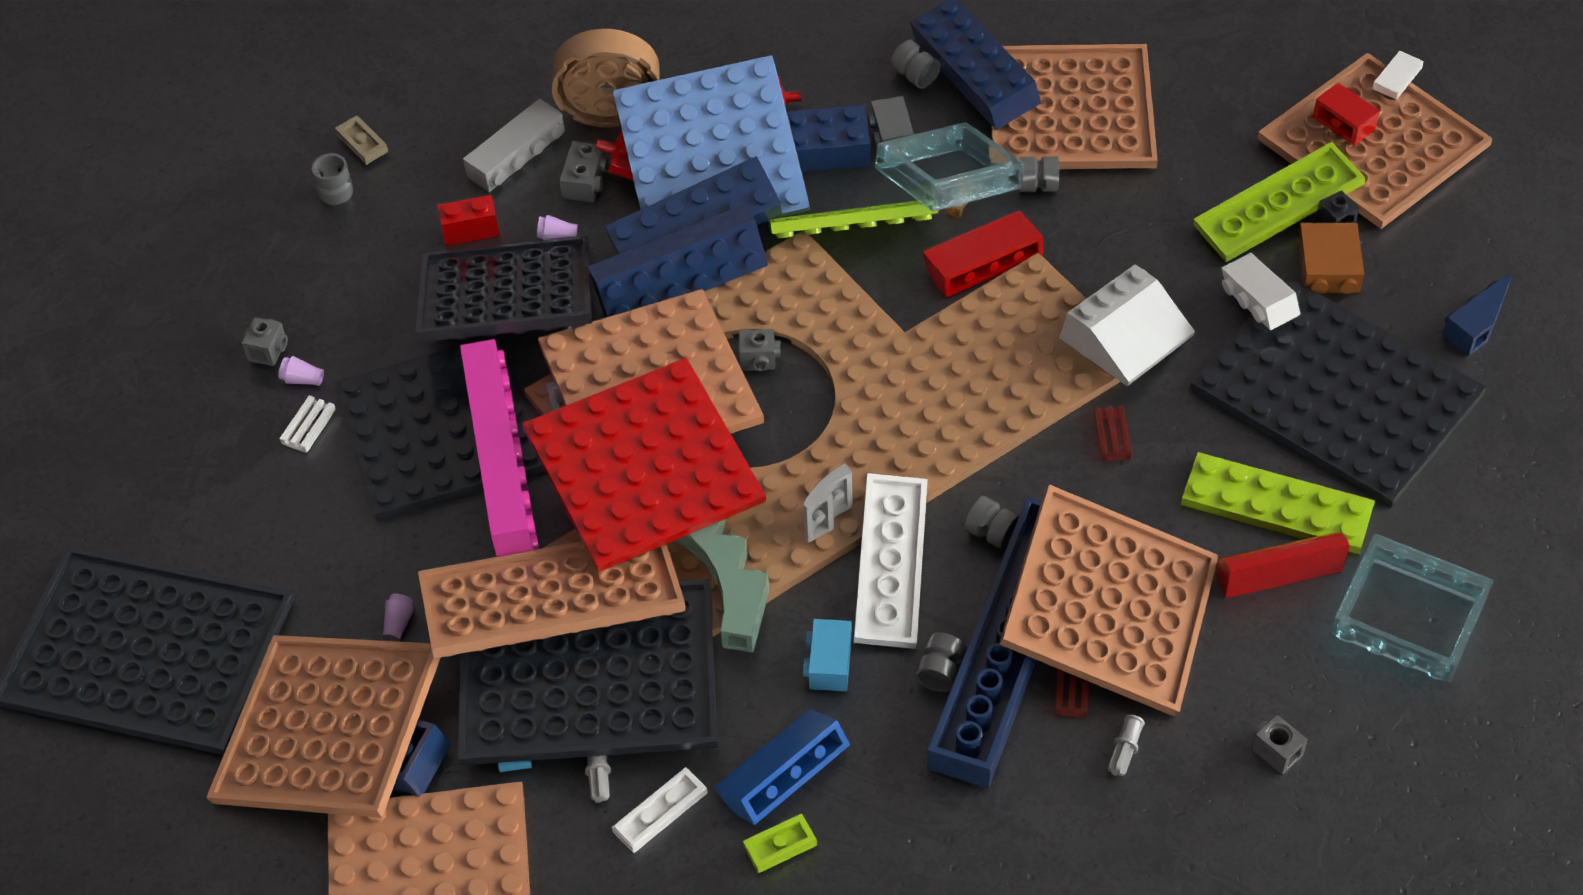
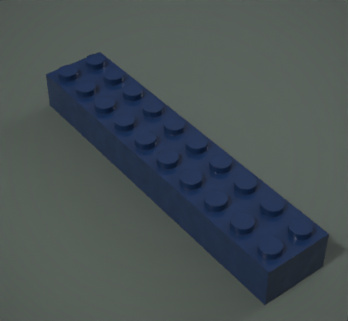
(989, 679)

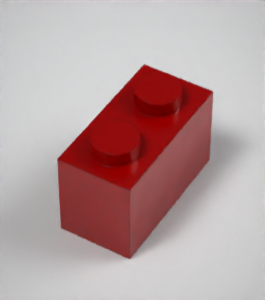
(1346, 114)
(468, 220)

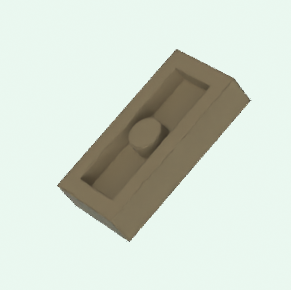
(361, 140)

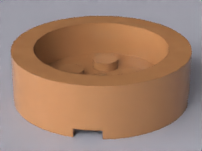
(590, 61)

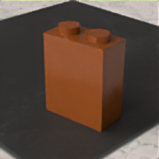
(1330, 257)

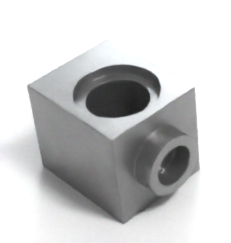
(1279, 756)

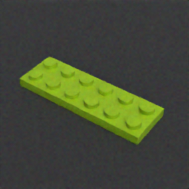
(1277, 201)
(840, 219)
(1275, 501)

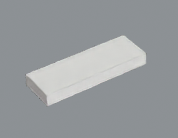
(659, 810)

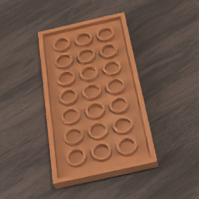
(542, 596)

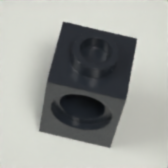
(1337, 209)

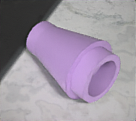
(554, 228)
(300, 372)
(397, 615)

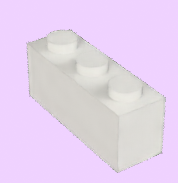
(1260, 291)

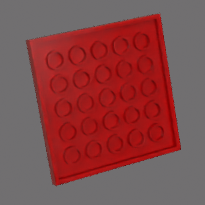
(643, 464)

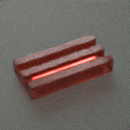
(1110, 413)
(1071, 711)

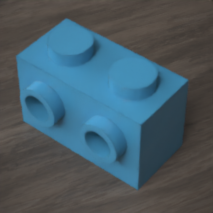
(829, 655)

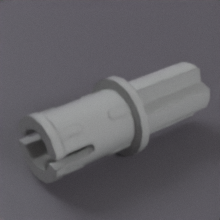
(1125, 745)
(598, 778)

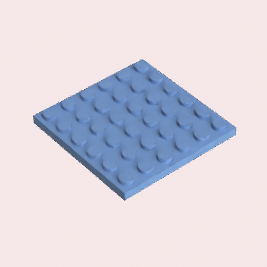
(707, 123)

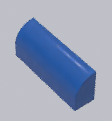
(782, 766)

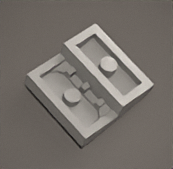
(826, 501)

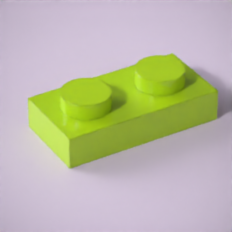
(780, 843)

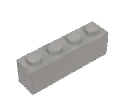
(514, 145)

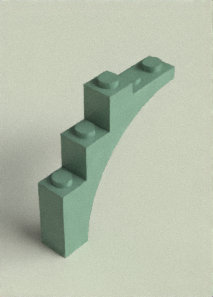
(741, 590)

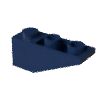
(1474, 322)

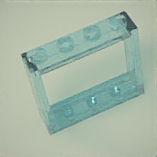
(1000, 175)
(1427, 570)

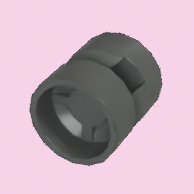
(915, 63)
(1040, 174)
(332, 179)
(988, 520)
(940, 662)

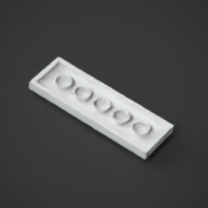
(891, 561)

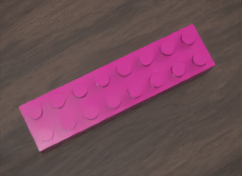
(499, 449)

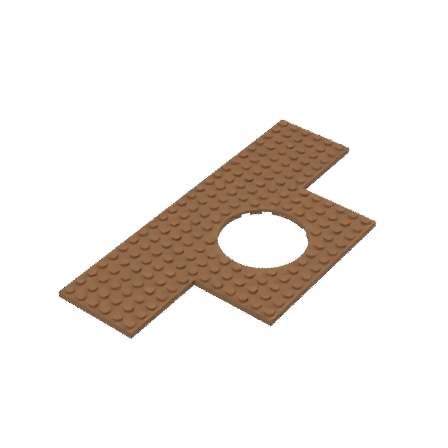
(905, 402)

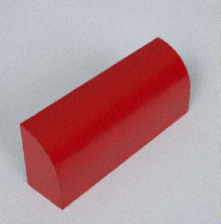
(982, 253)
(1282, 564)

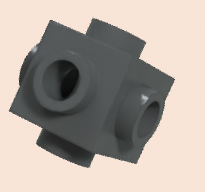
(264, 341)
(758, 349)

